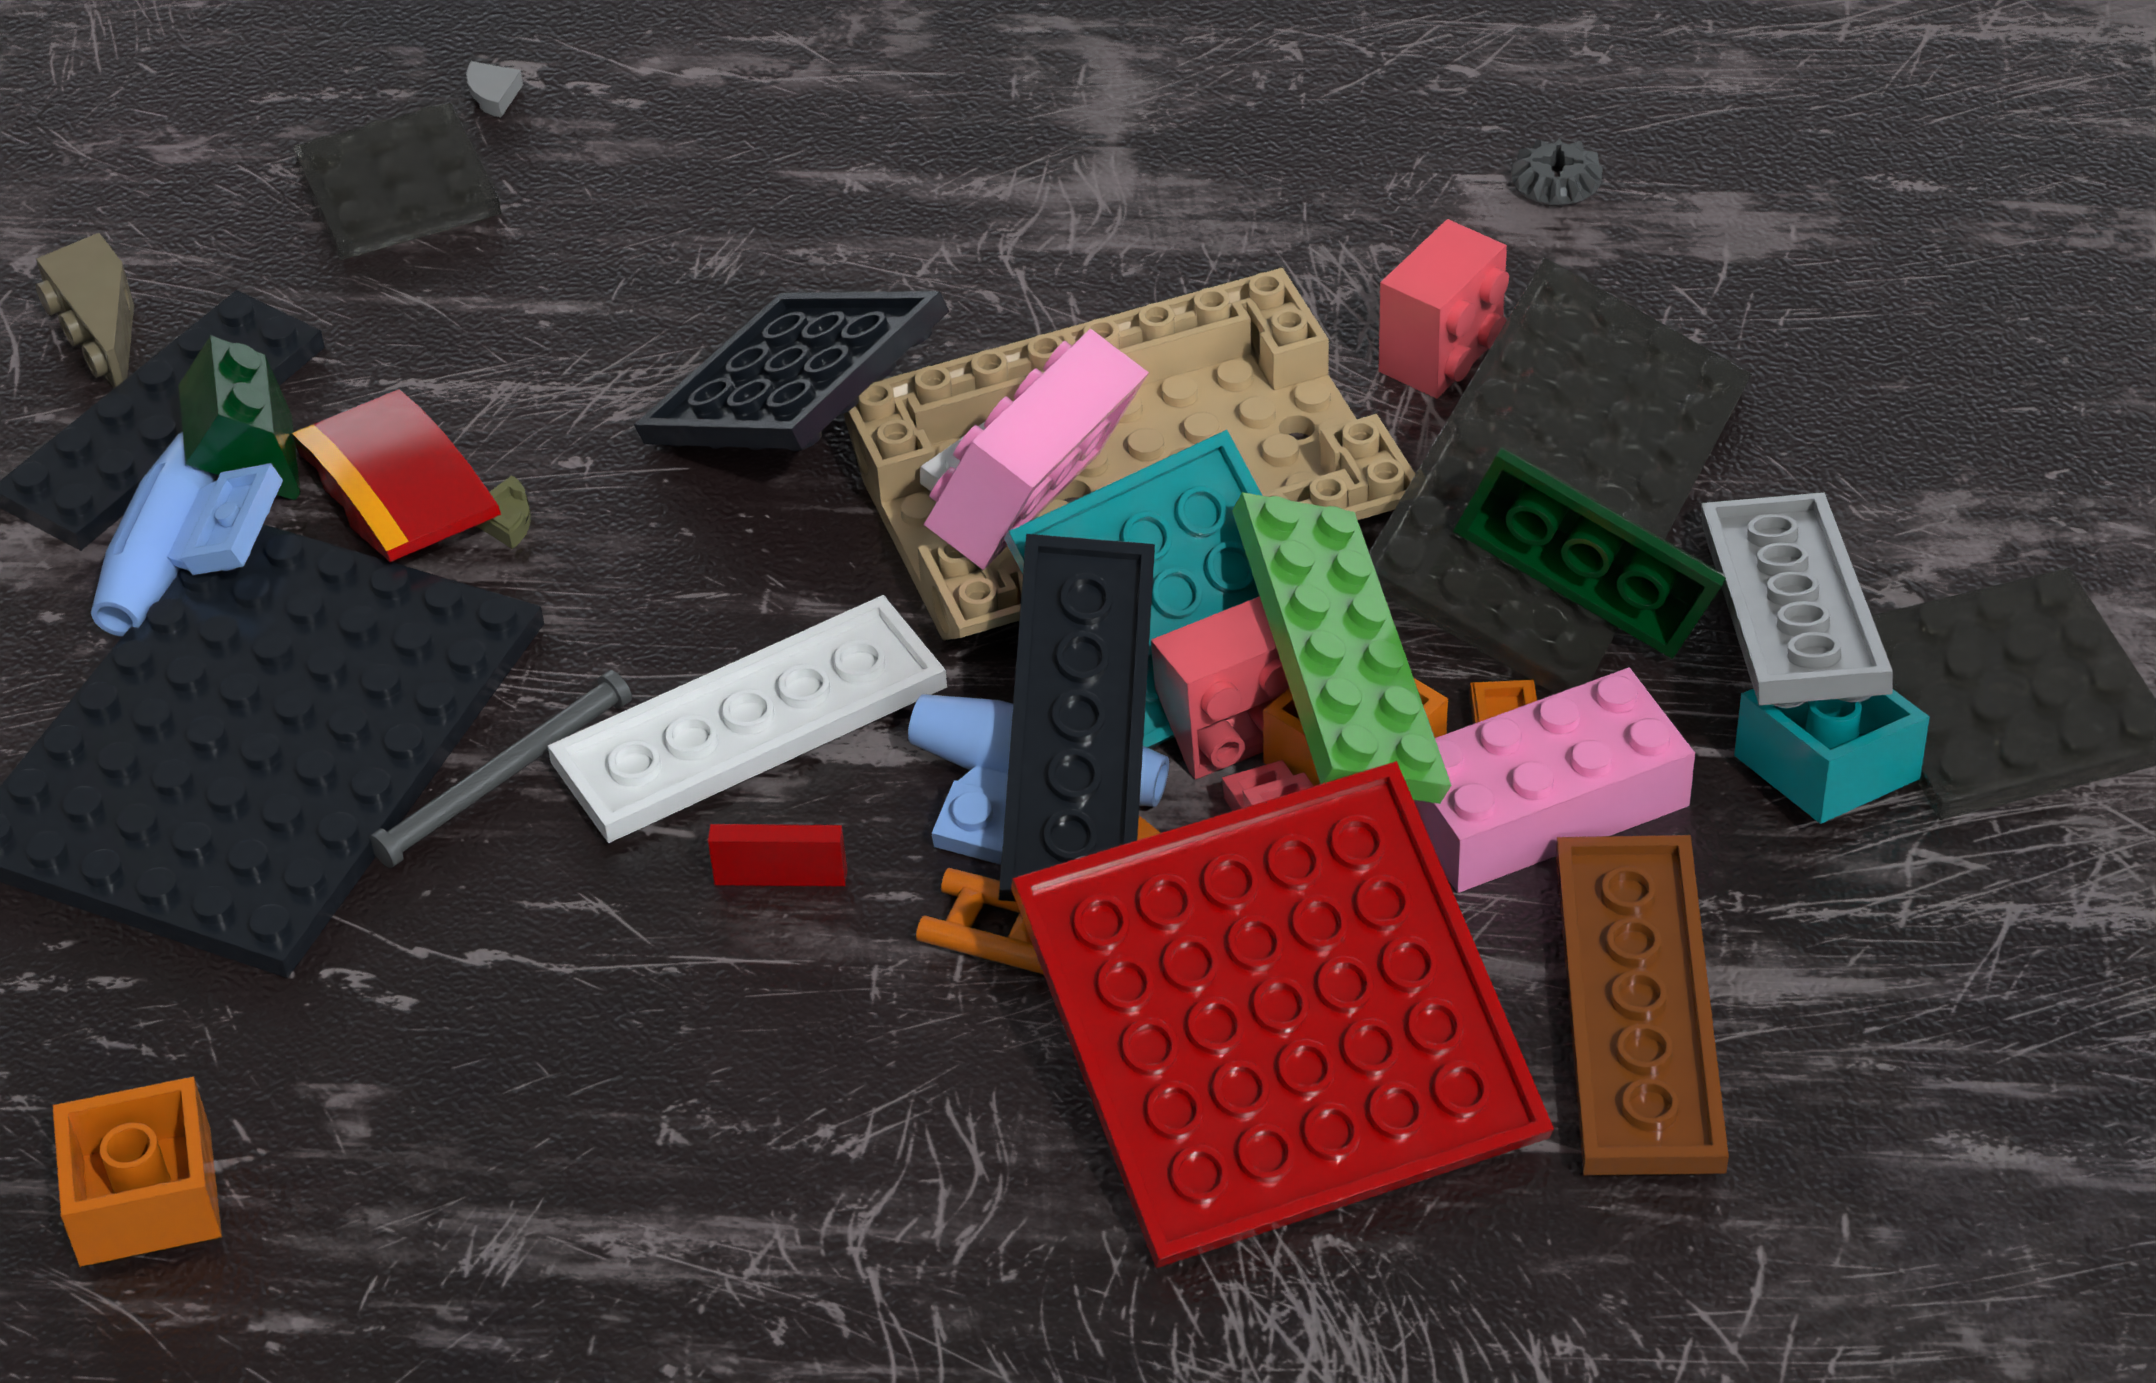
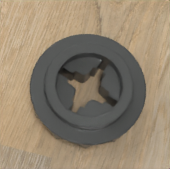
(1536, 180)

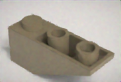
(93, 303)

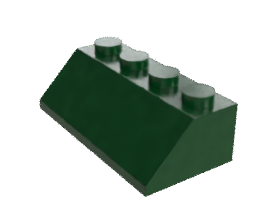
(1588, 552)

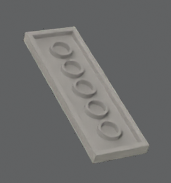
(1795, 601)

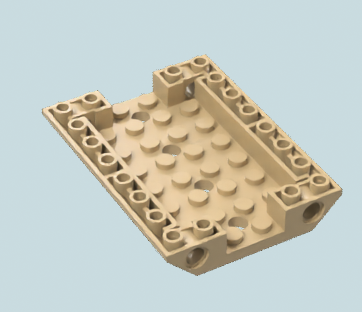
(1216, 362)

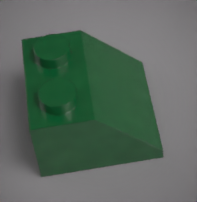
(236, 414)

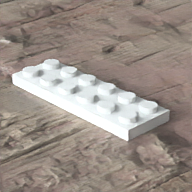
(746, 718)

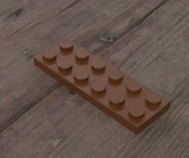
(1640, 1007)

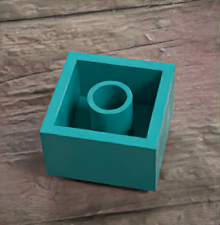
(1833, 750)

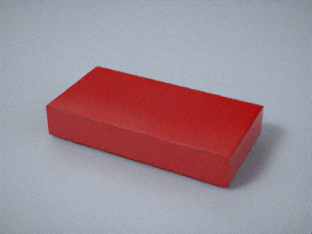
(777, 855)

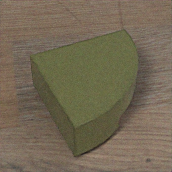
(514, 509)

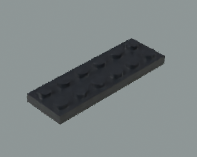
(94, 465)
(1077, 702)

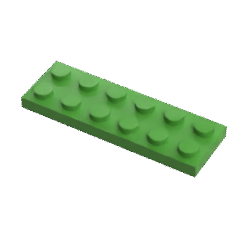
(1338, 643)

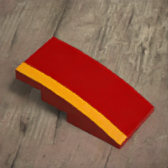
(395, 475)

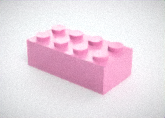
(1033, 446)
(1553, 770)

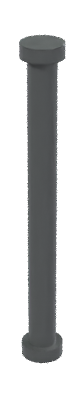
(391, 844)

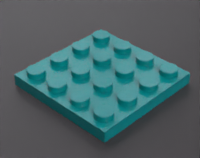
(1188, 515)

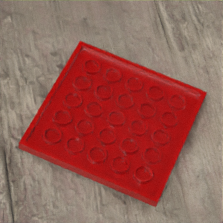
(1279, 1012)

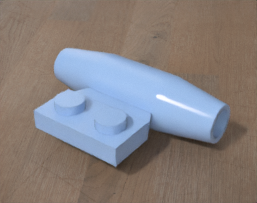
(177, 523)
(978, 738)

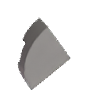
(493, 86)

